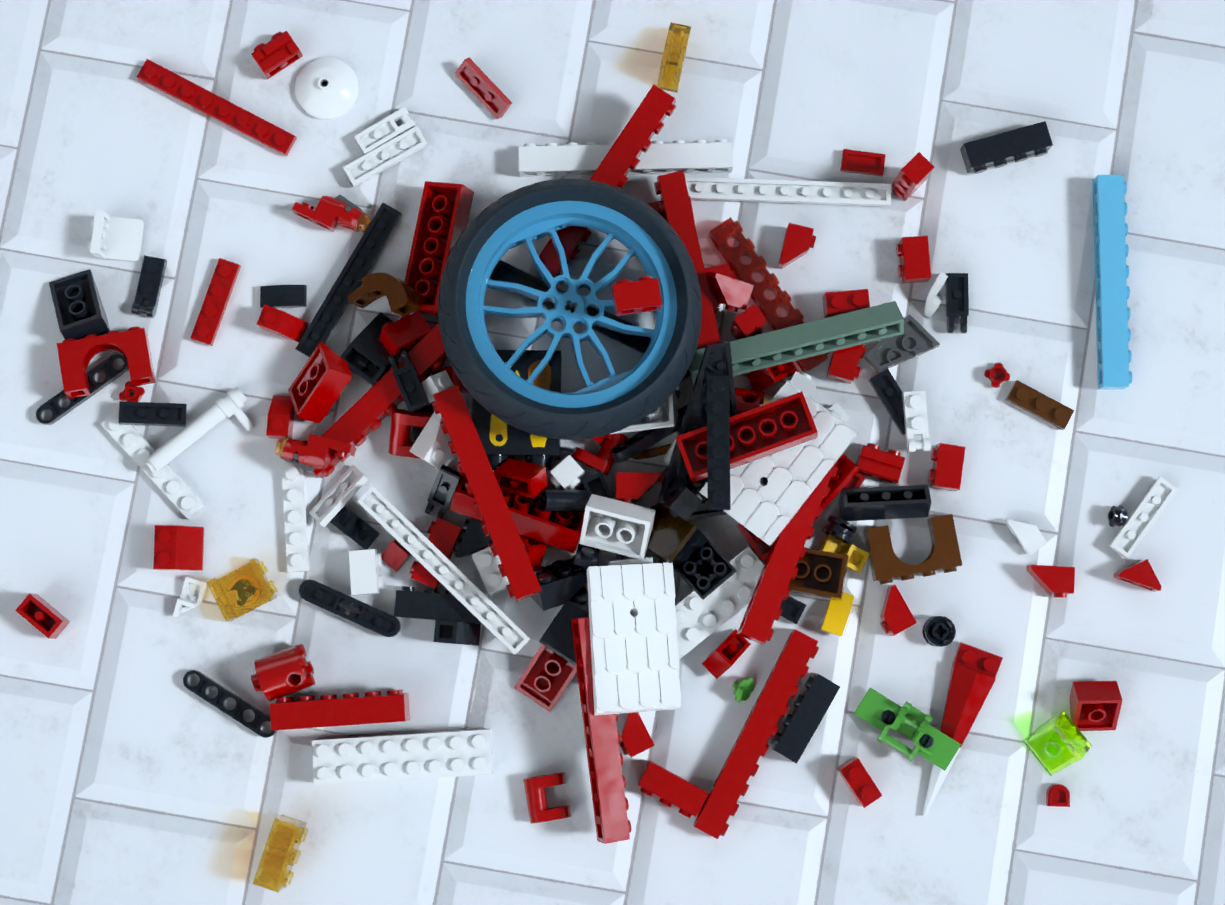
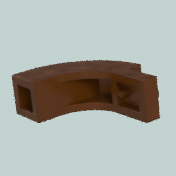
(399, 293)

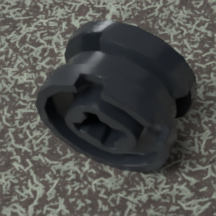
(840, 529)
(938, 631)

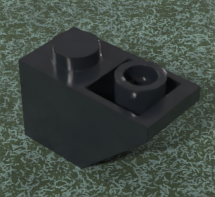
(473, 539)
(457, 632)

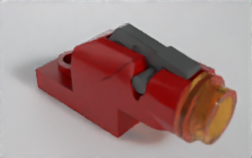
(333, 211)
(312, 453)

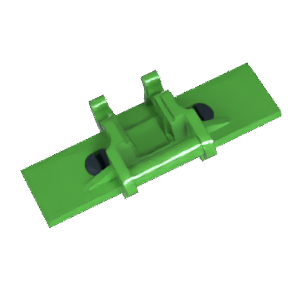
(911, 722)

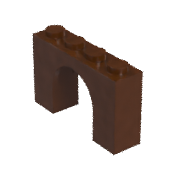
(943, 554)

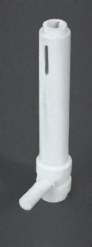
(223, 408)

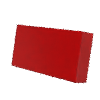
(862, 162)

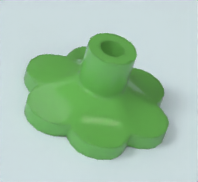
(743, 689)

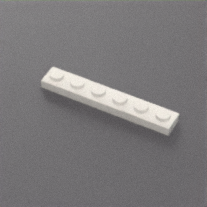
(165, 478)
(295, 518)

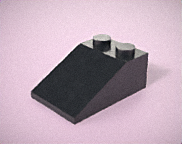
(78, 306)
(559, 633)

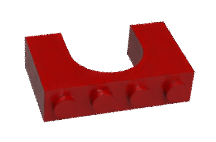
(76, 355)

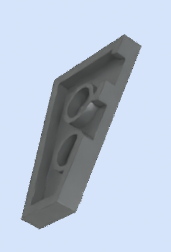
(902, 347)

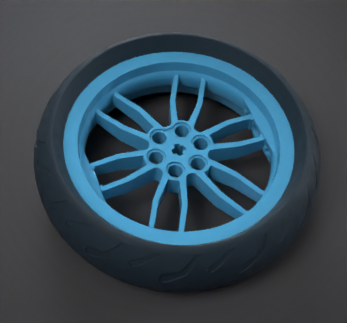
(529, 216)

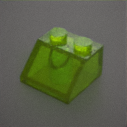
(1057, 743)

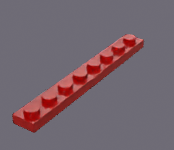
(216, 107)

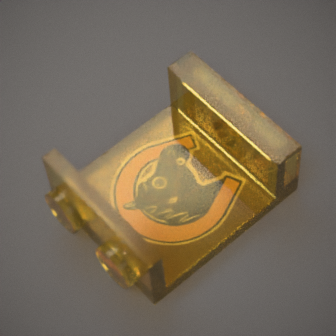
(243, 590)

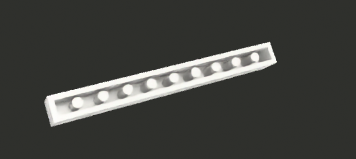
(659, 159)

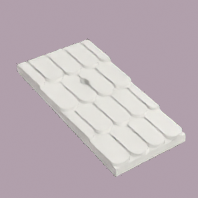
(790, 473)
(633, 638)

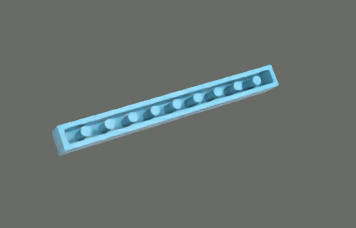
(1111, 283)

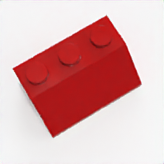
(319, 384)

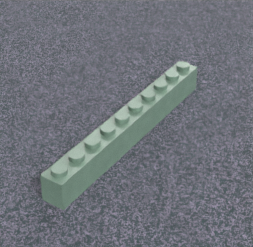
(811, 339)

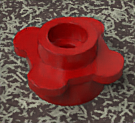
(1003, 375)
(125, 395)

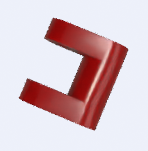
(400, 429)
(603, 460)
(537, 800)

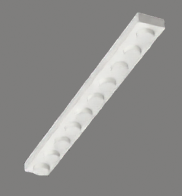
(789, 191)
(443, 570)

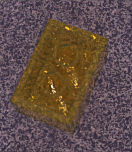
(280, 853)

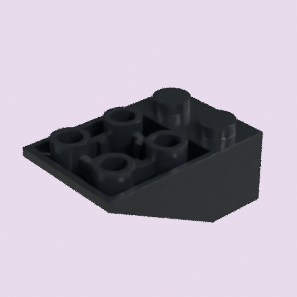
(367, 354)
(702, 565)
(559, 582)

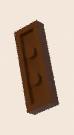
(1039, 405)

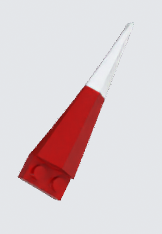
(969, 685)

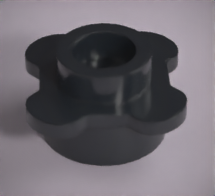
(1117, 516)

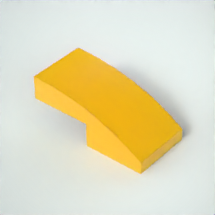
(857, 556)
(837, 615)

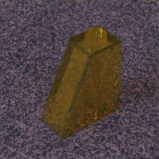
(673, 57)

